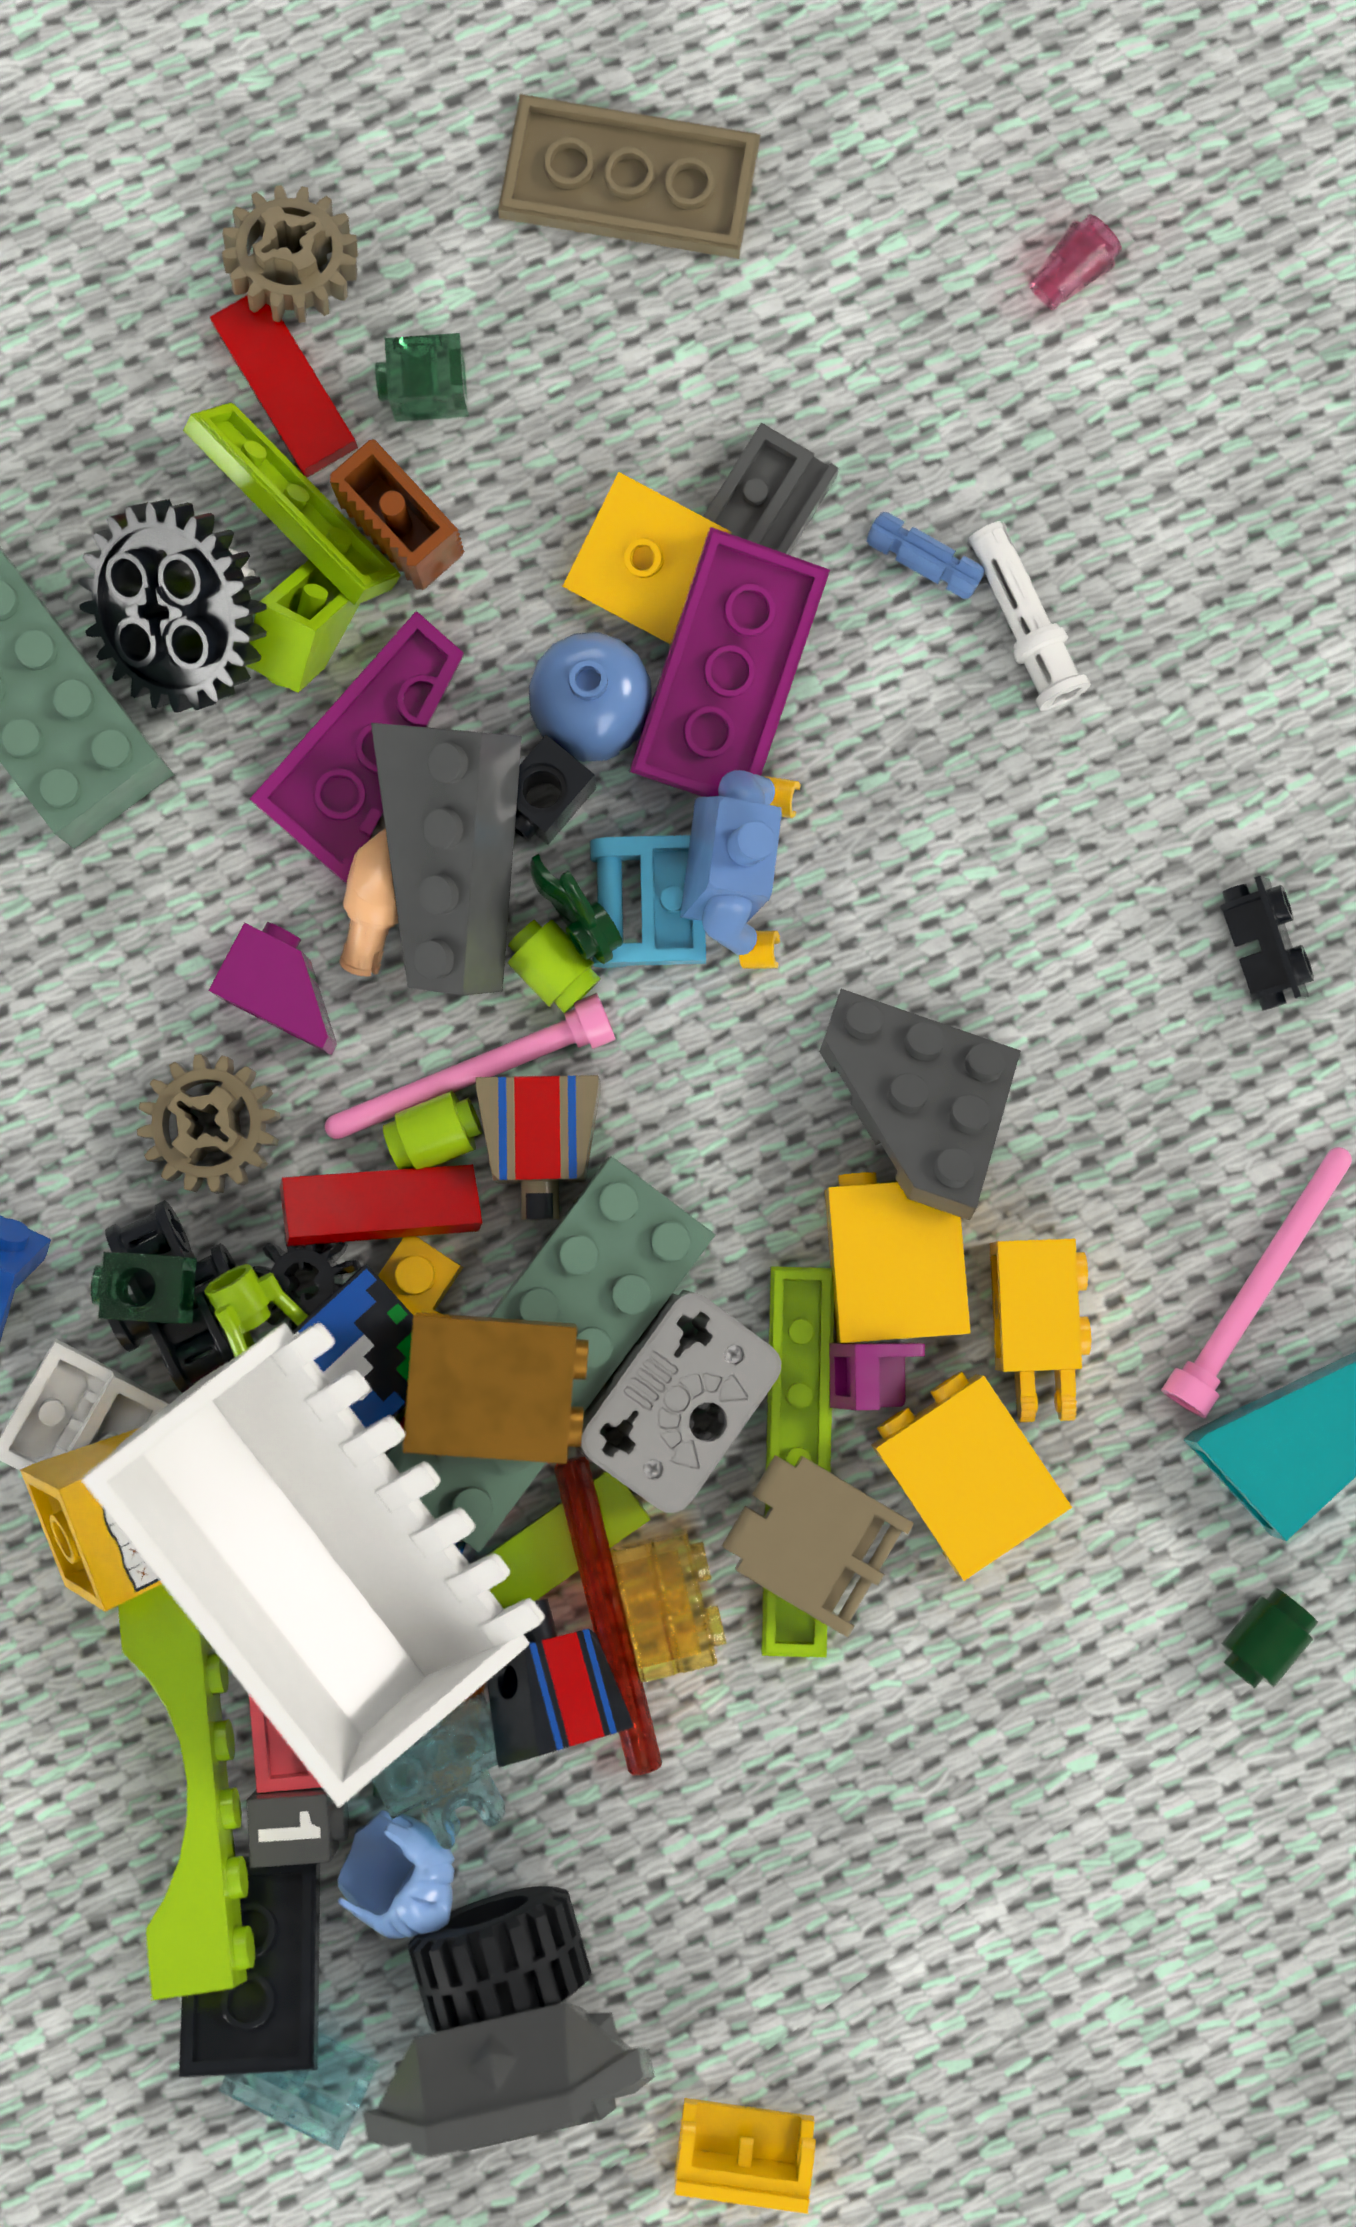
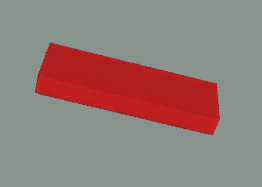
(284, 385)
(380, 1204)

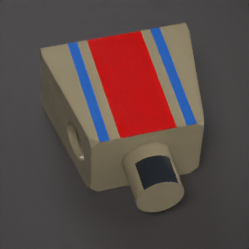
(539, 1134)

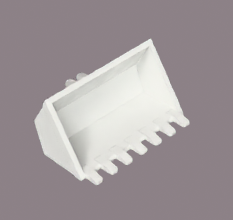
(312, 1557)

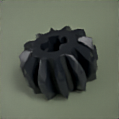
(305, 1257)

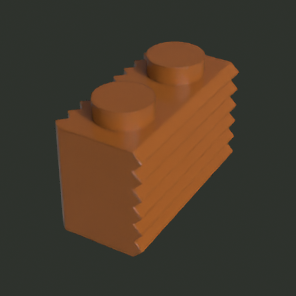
(396, 514)

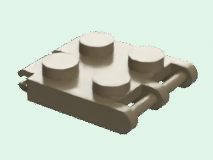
(813, 1540)

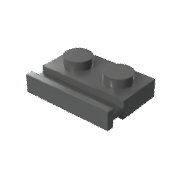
(772, 491)

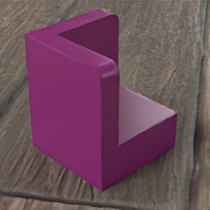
(869, 1374)

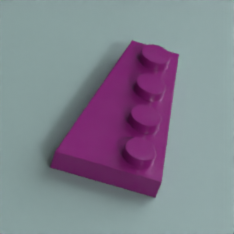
(329, 783)

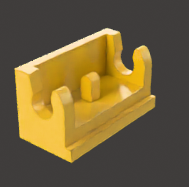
(745, 2155)

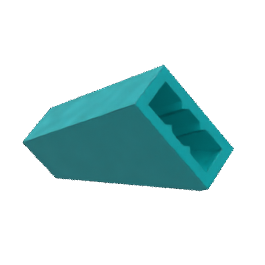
(1287, 1448)

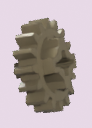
(291, 251)
(190, 1143)

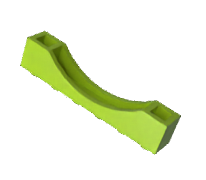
(198, 1929)

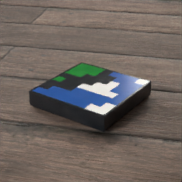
(369, 1336)

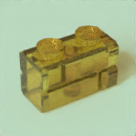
(666, 1605)

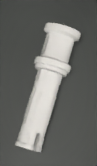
(1038, 641)

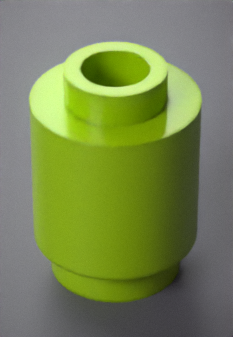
(551, 965)
(432, 1132)

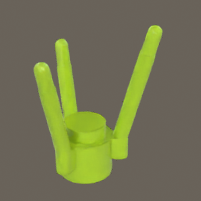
(242, 1304)

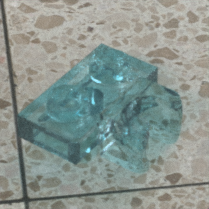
(447, 1772)

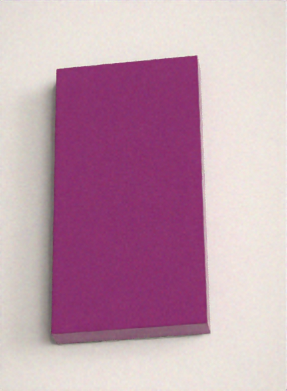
(728, 664)

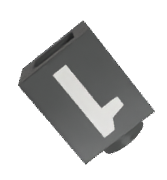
(294, 1827)

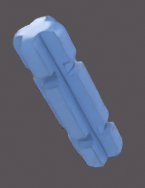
(925, 555)

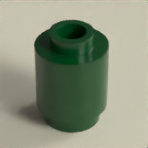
(1269, 1639)

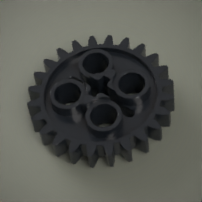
(172, 605)

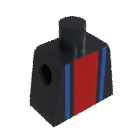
(554, 1694)

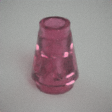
(1076, 261)

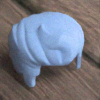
(397, 1877)

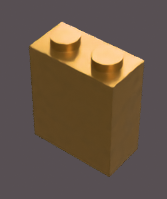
(493, 1388)

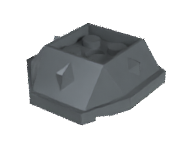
(507, 2081)

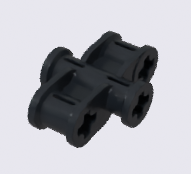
(176, 1341)

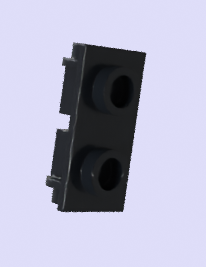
(1263, 918)

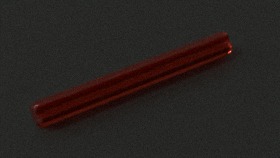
(607, 1609)

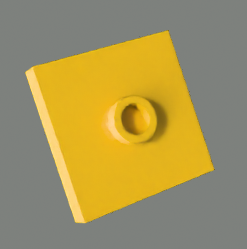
(640, 557)

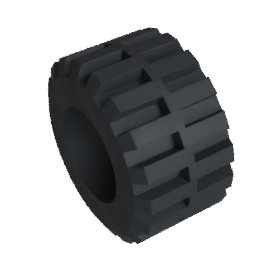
(500, 1958)

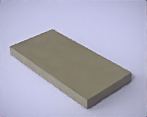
(629, 176)

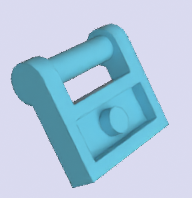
(663, 864)

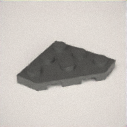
(923, 1095)

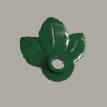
(587, 924)

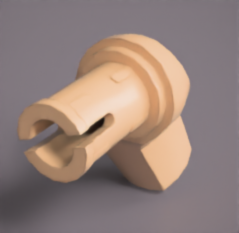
(369, 906)

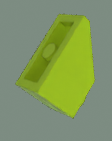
(302, 626)

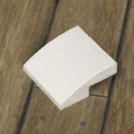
(73, 1406)

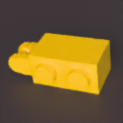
(1039, 1318)

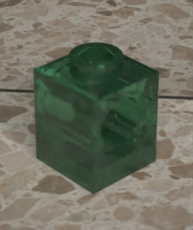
(424, 377)
(173, 1287)

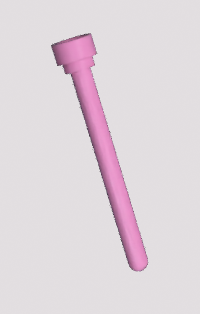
(582, 1026)
(1197, 1381)

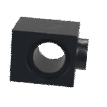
(551, 765)

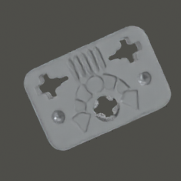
(659, 1389)

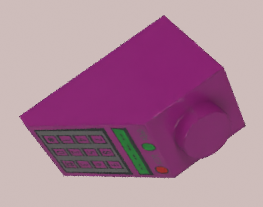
(276, 984)

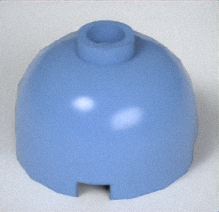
(590, 695)

